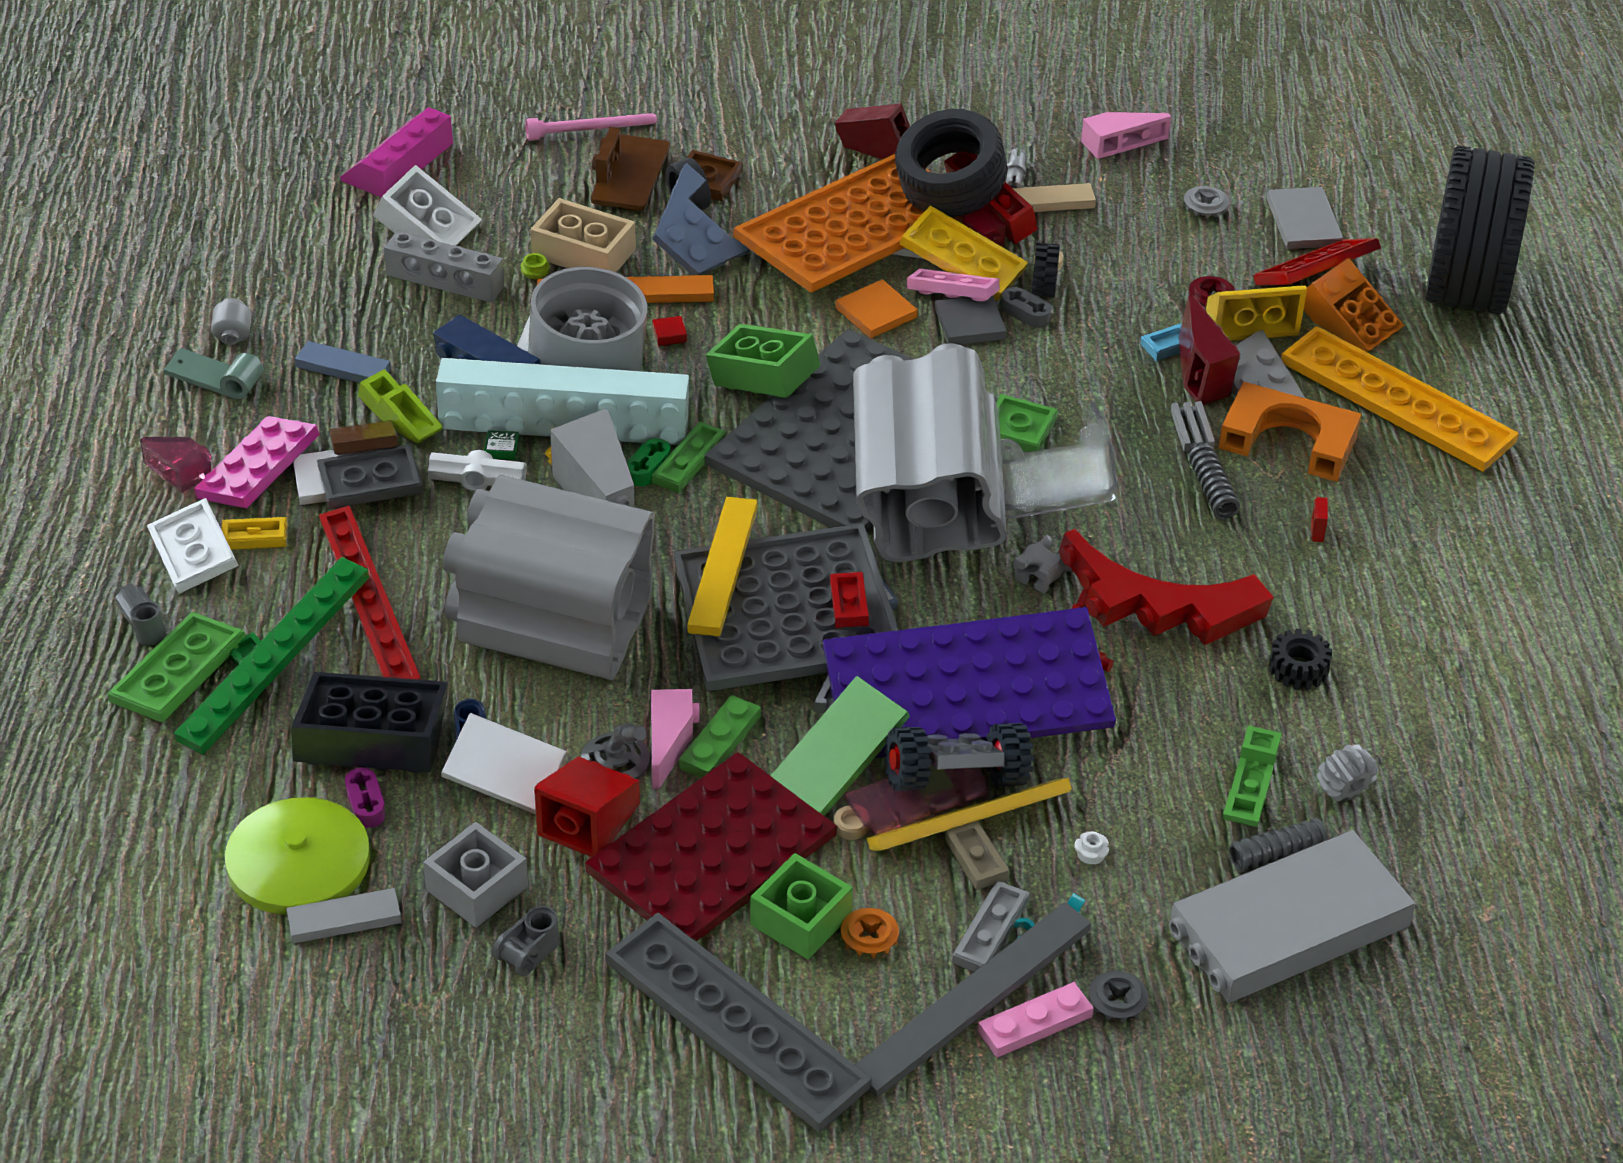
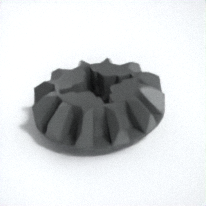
(1119, 984)

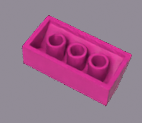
(411, 145)

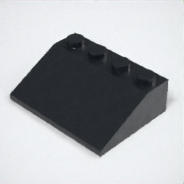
(369, 722)

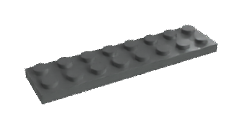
(739, 1021)

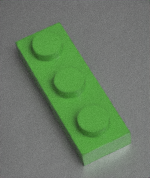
(720, 736)

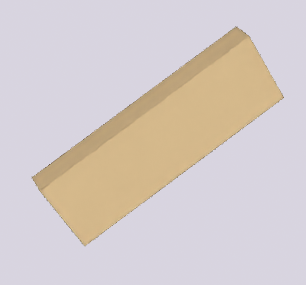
(1059, 197)

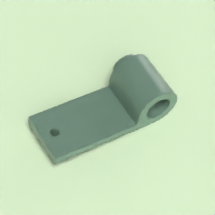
(230, 380)

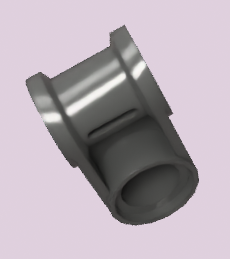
(529, 940)

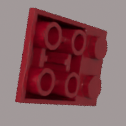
(1205, 355)

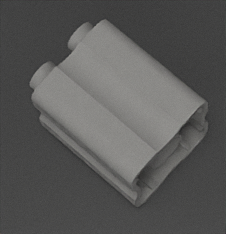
(928, 454)
(551, 575)

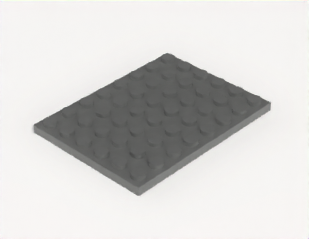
(805, 443)

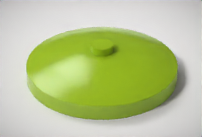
(297, 854)

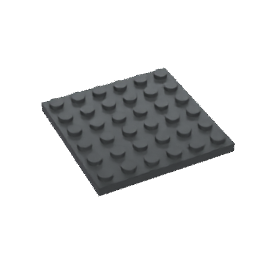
(783, 605)

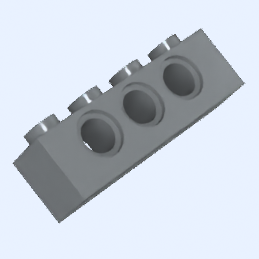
(444, 266)

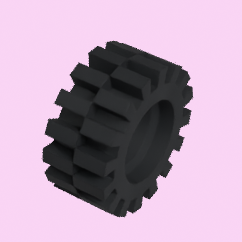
(1045, 269)
(1303, 646)

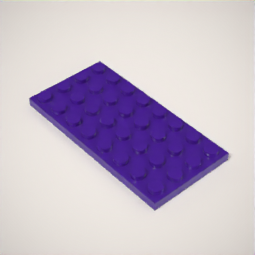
(984, 674)

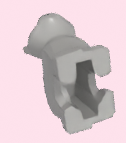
(1039, 562)

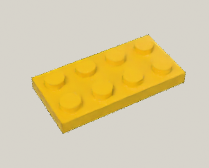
(961, 249)

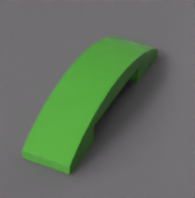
(1252, 776)

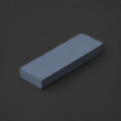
(339, 362)

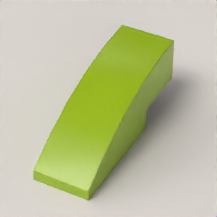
(399, 406)

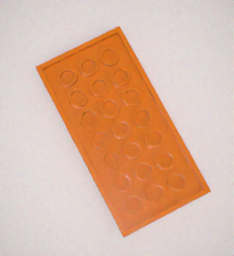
(834, 227)

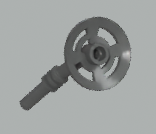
(615, 751)

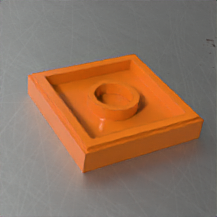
(876, 308)

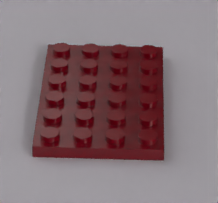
(710, 847)

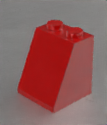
(585, 805)

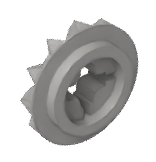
(1213, 201)

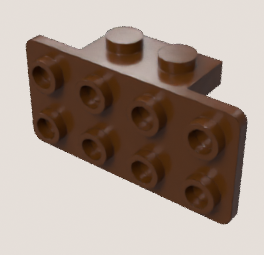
(627, 169)

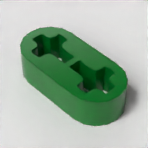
(642, 459)

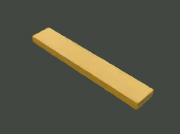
(722, 567)
(969, 814)

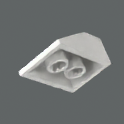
(425, 210)

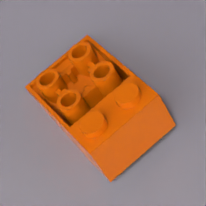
(1350, 307)

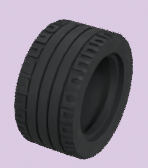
(1480, 229)

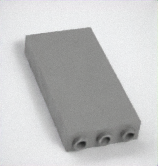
(1290, 916)

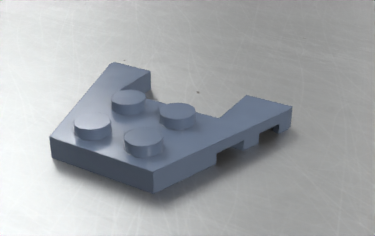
(690, 234)

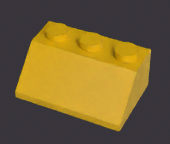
(1268, 309)

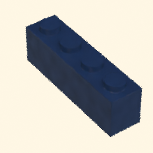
(470, 341)

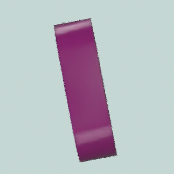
(371, 796)

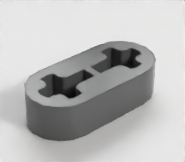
(1026, 307)

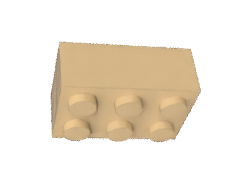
(583, 237)

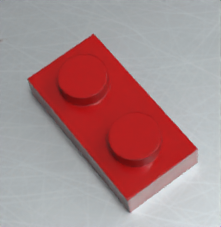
(849, 599)

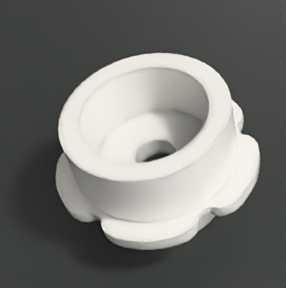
(1091, 847)

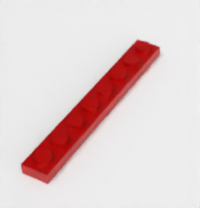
(370, 599)

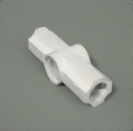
(474, 470)

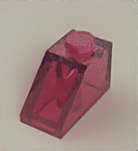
(177, 460)

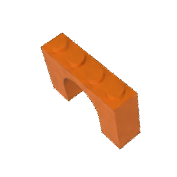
(1263, 408)

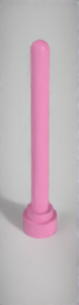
(537, 128)

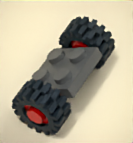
(1004, 754)

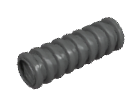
(1214, 481)
(1276, 844)

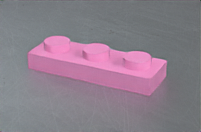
(953, 284)
(1035, 1019)

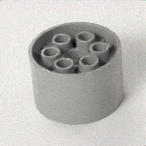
(588, 320)

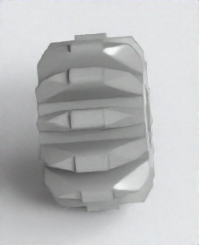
(1347, 772)

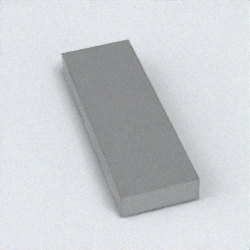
(343, 915)
(990, 926)

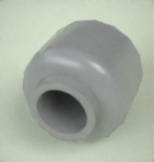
(231, 321)

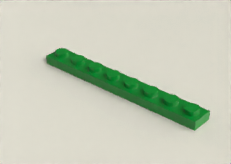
(271, 656)

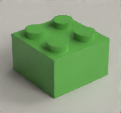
(801, 906)

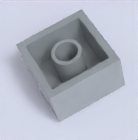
(476, 874)

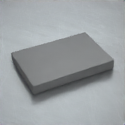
(1304, 217)

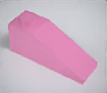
(1123, 131)
(671, 729)

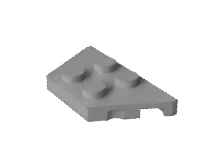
(1263, 366)

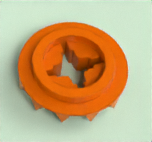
(870, 920)

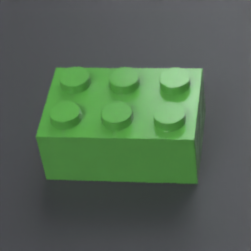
(763, 360)

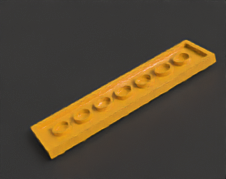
(1400, 398)

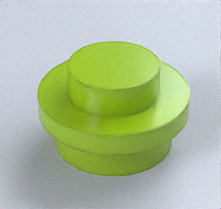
(535, 266)

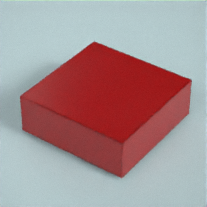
(669, 330)
(1319, 519)

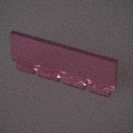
(880, 805)

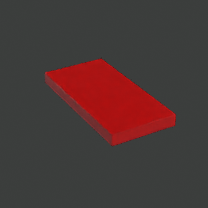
(1316, 261)

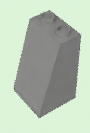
(590, 459)

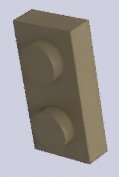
(976, 855)

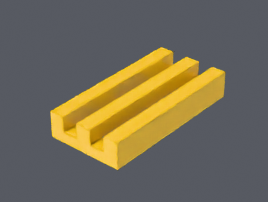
(255, 532)

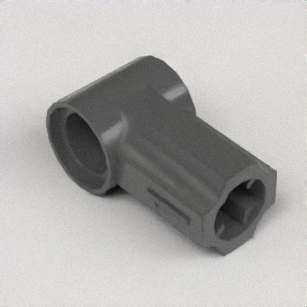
(141, 614)

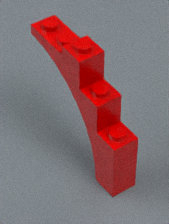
(1162, 605)

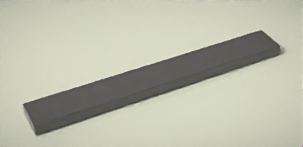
(972, 998)

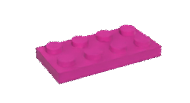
(256, 461)

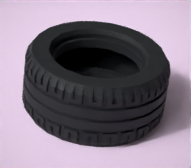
(948, 133)

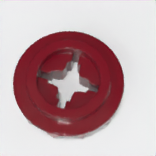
(1205, 285)

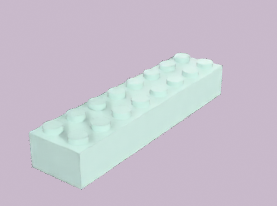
(542, 397)

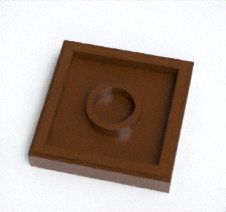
(719, 172)
(363, 437)

